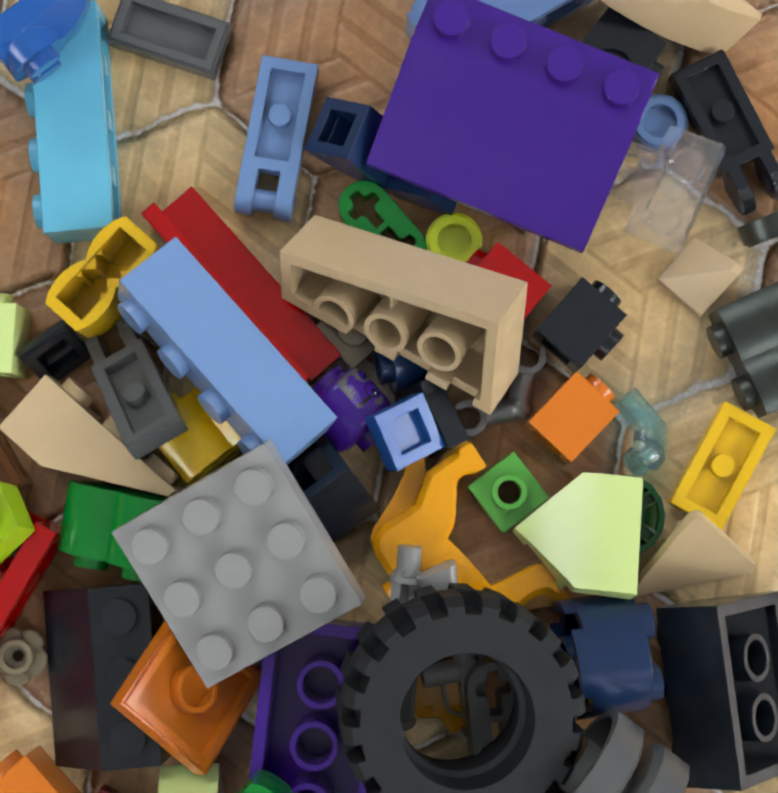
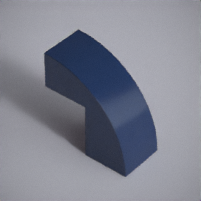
(344, 141)

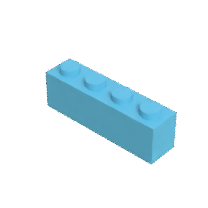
(76, 138)

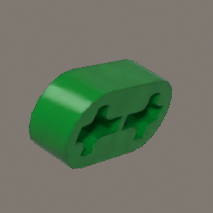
(385, 210)

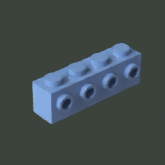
(221, 353)

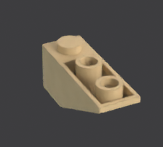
(69, 436)

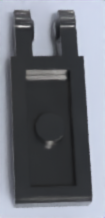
(724, 114)

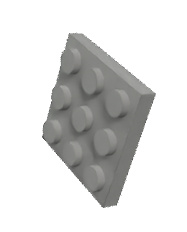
(239, 564)

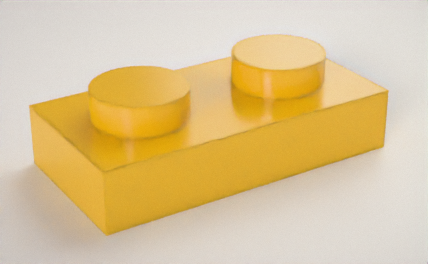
(721, 464)

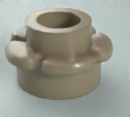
(34, 652)

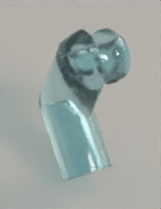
(649, 434)

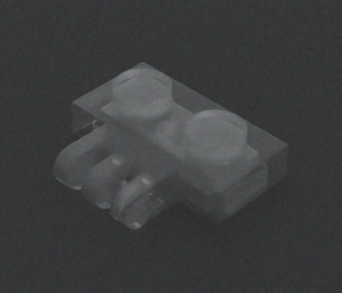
(668, 186)

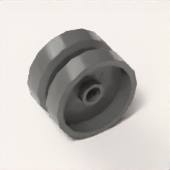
(616, 762)

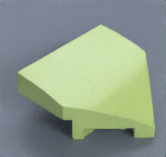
(590, 534)

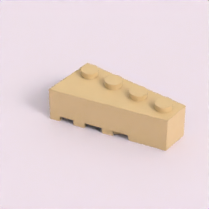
(411, 304)

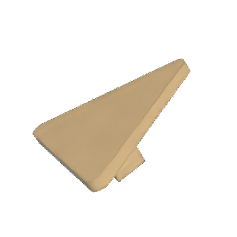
(693, 556)

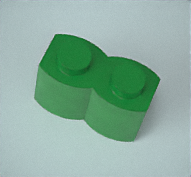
(92, 515)

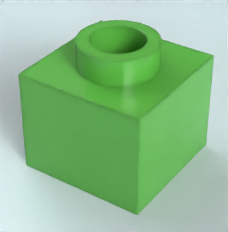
(486, 486)

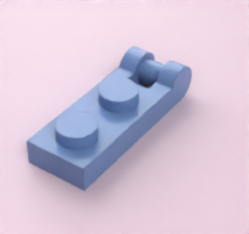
(276, 136)

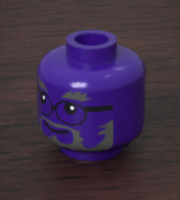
(351, 398)

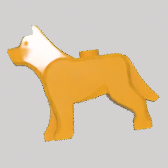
(424, 516)

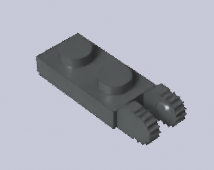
(135, 392)

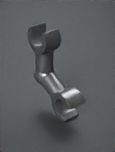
(515, 408)

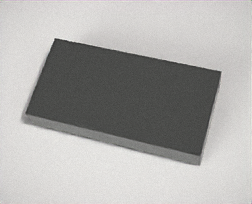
(171, 35)

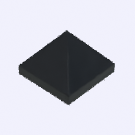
(55, 351)

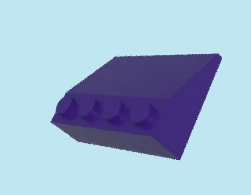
(511, 119)

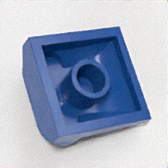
(36, 34)

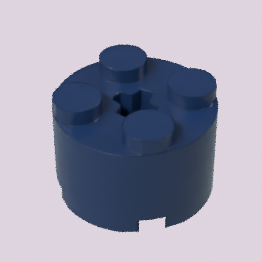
(610, 652)

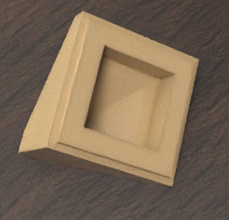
(699, 275)

